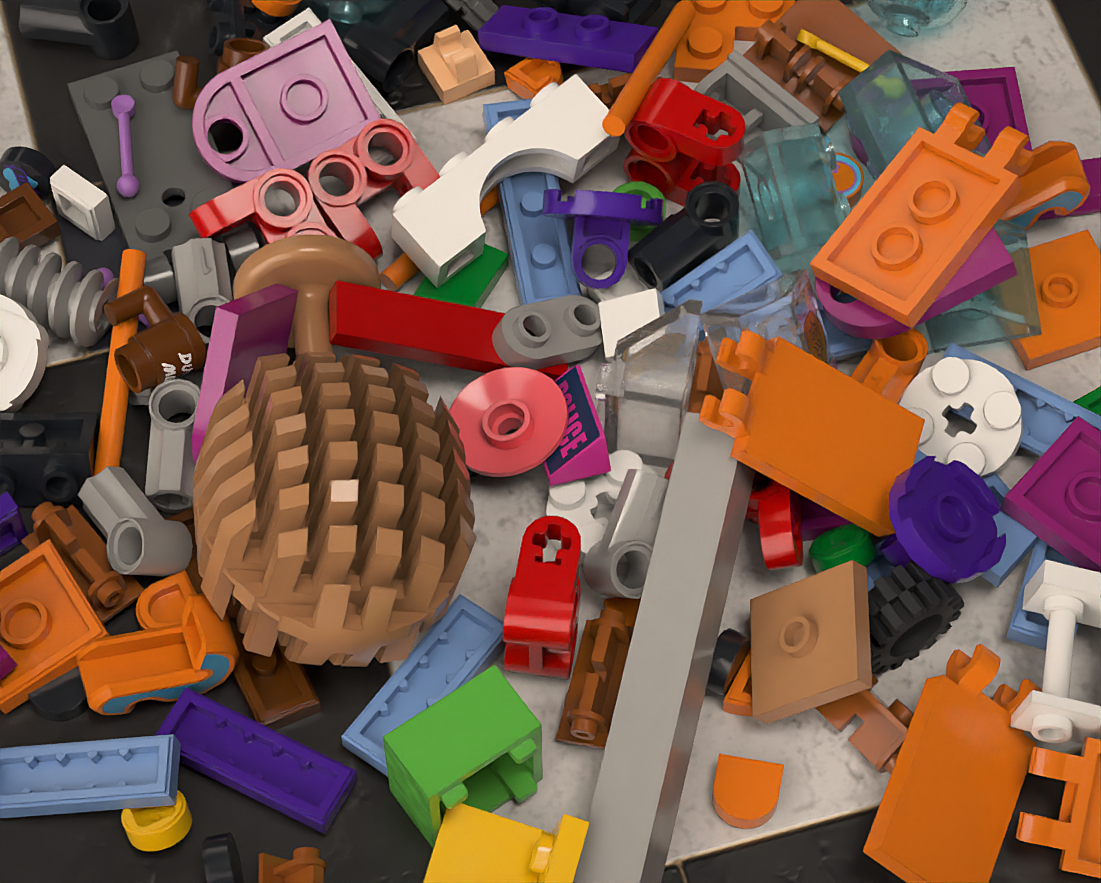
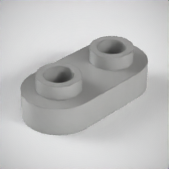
(563, 330)

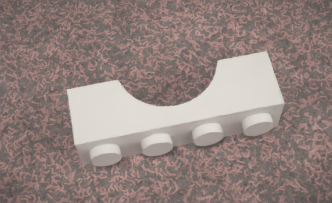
(556, 136)

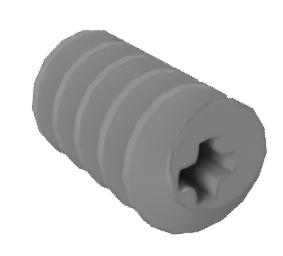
(55, 296)

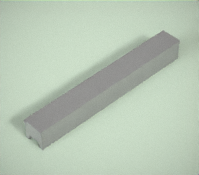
(667, 661)

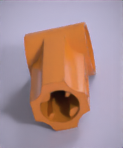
(892, 364)

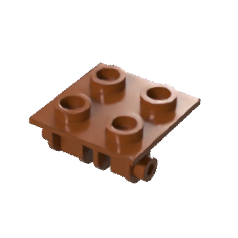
(807, 72)

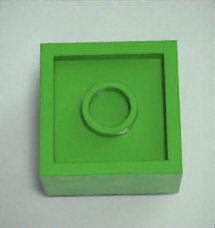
(465, 749)

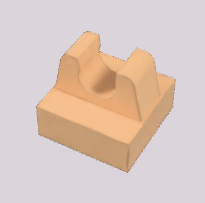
(455, 65)

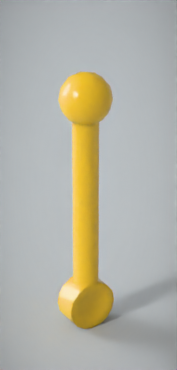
(831, 51)

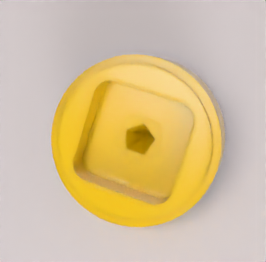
(157, 826)

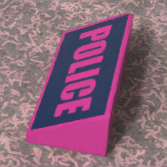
(584, 445)

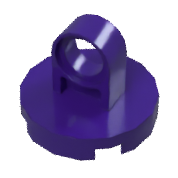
(601, 220)
(943, 521)

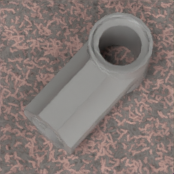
(201, 280)
(170, 446)
(134, 530)
(630, 533)

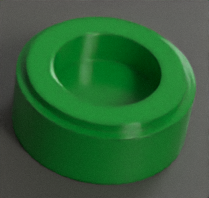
(840, 546)

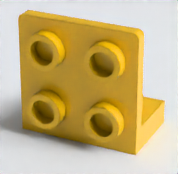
(495, 849)

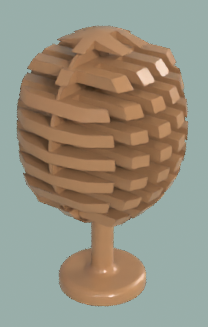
(329, 484)

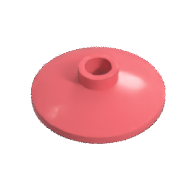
(504, 402)

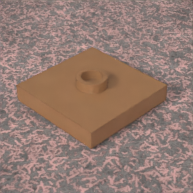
(810, 642)

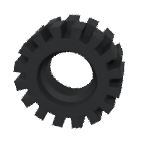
(908, 614)

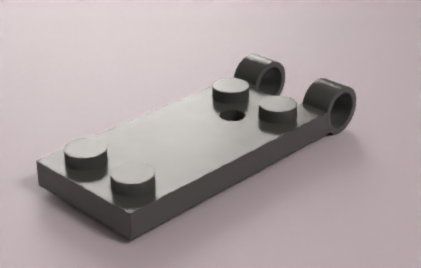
(162, 162)

